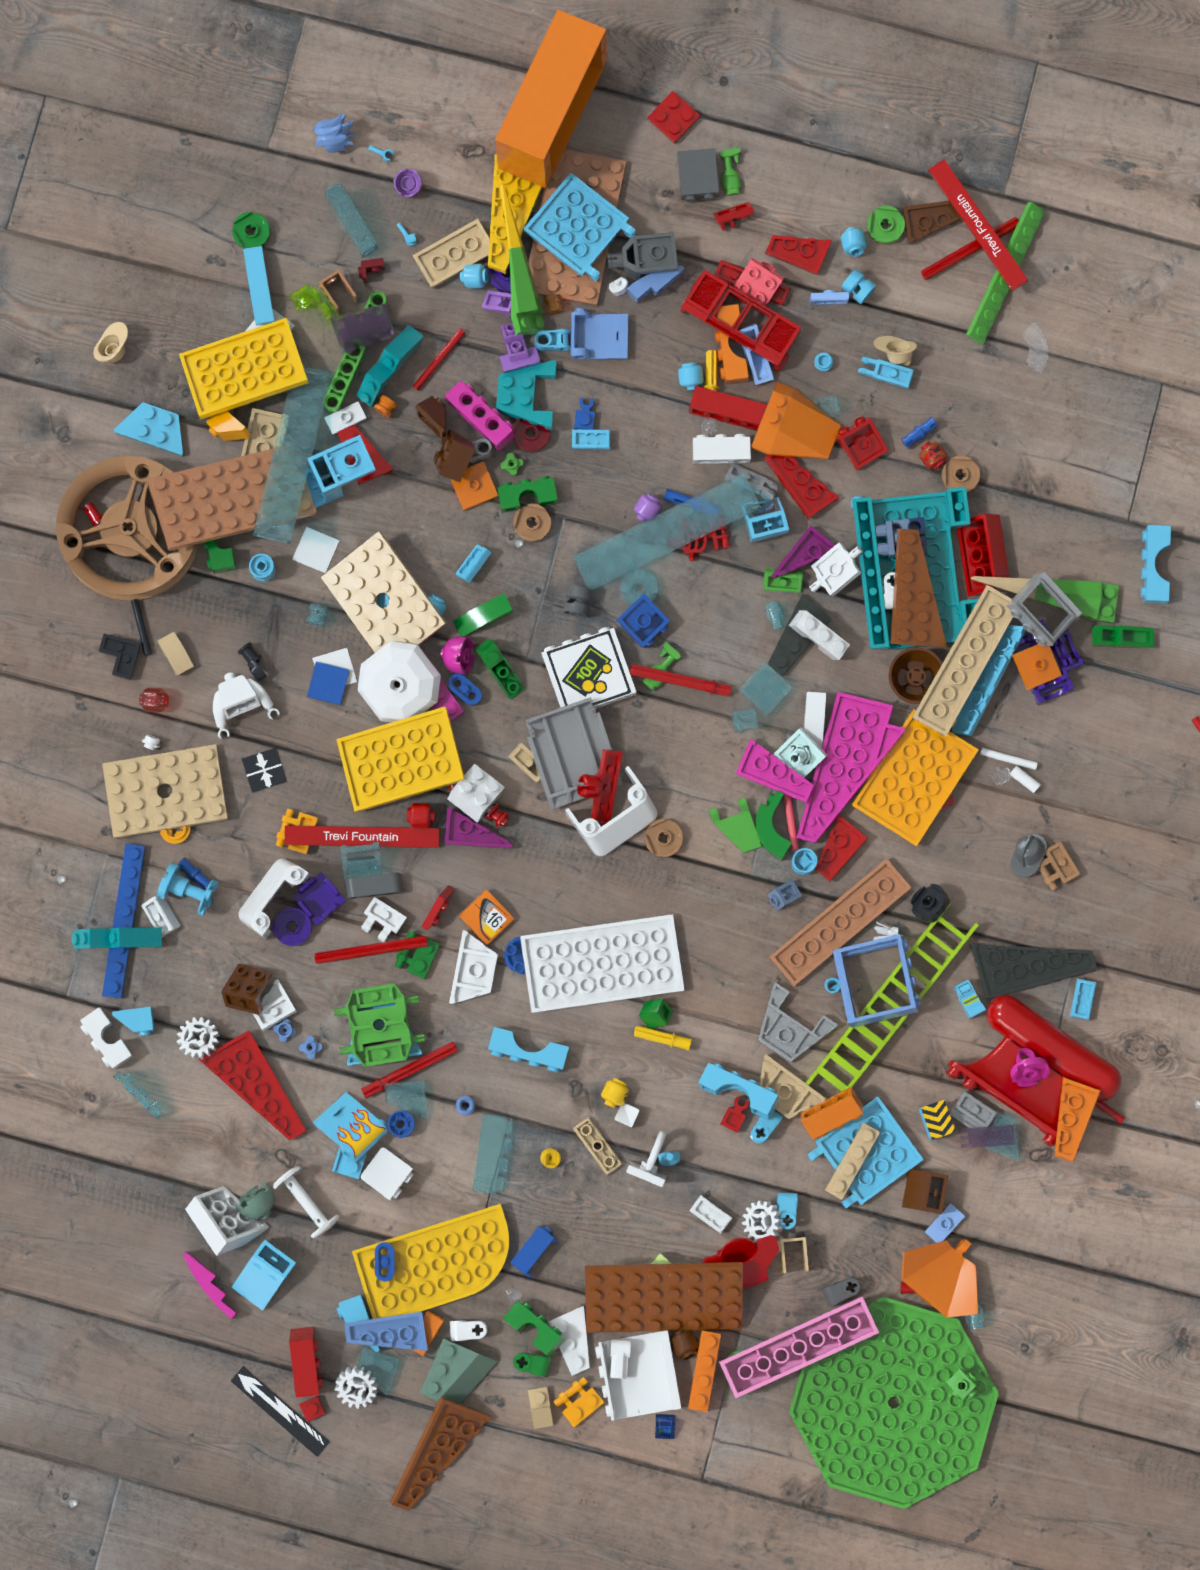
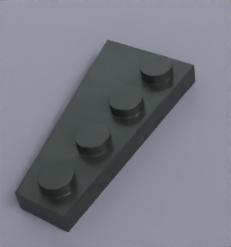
(792, 643)

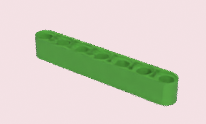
(348, 360)

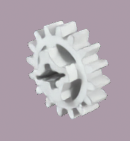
(190, 1043)
(763, 1221)
(356, 1387)

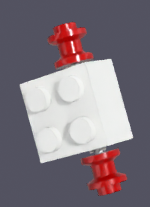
(477, 795)

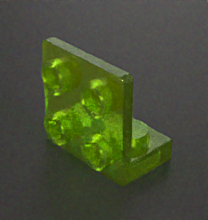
(301, 298)

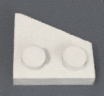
(275, 1007)

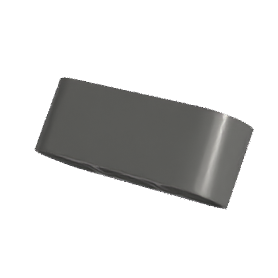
(373, 885)

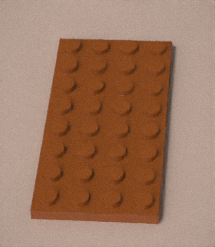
(664, 1297)

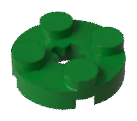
(251, 220)

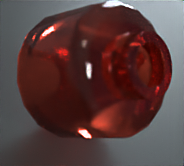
(154, 700)

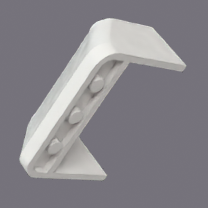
(622, 827)

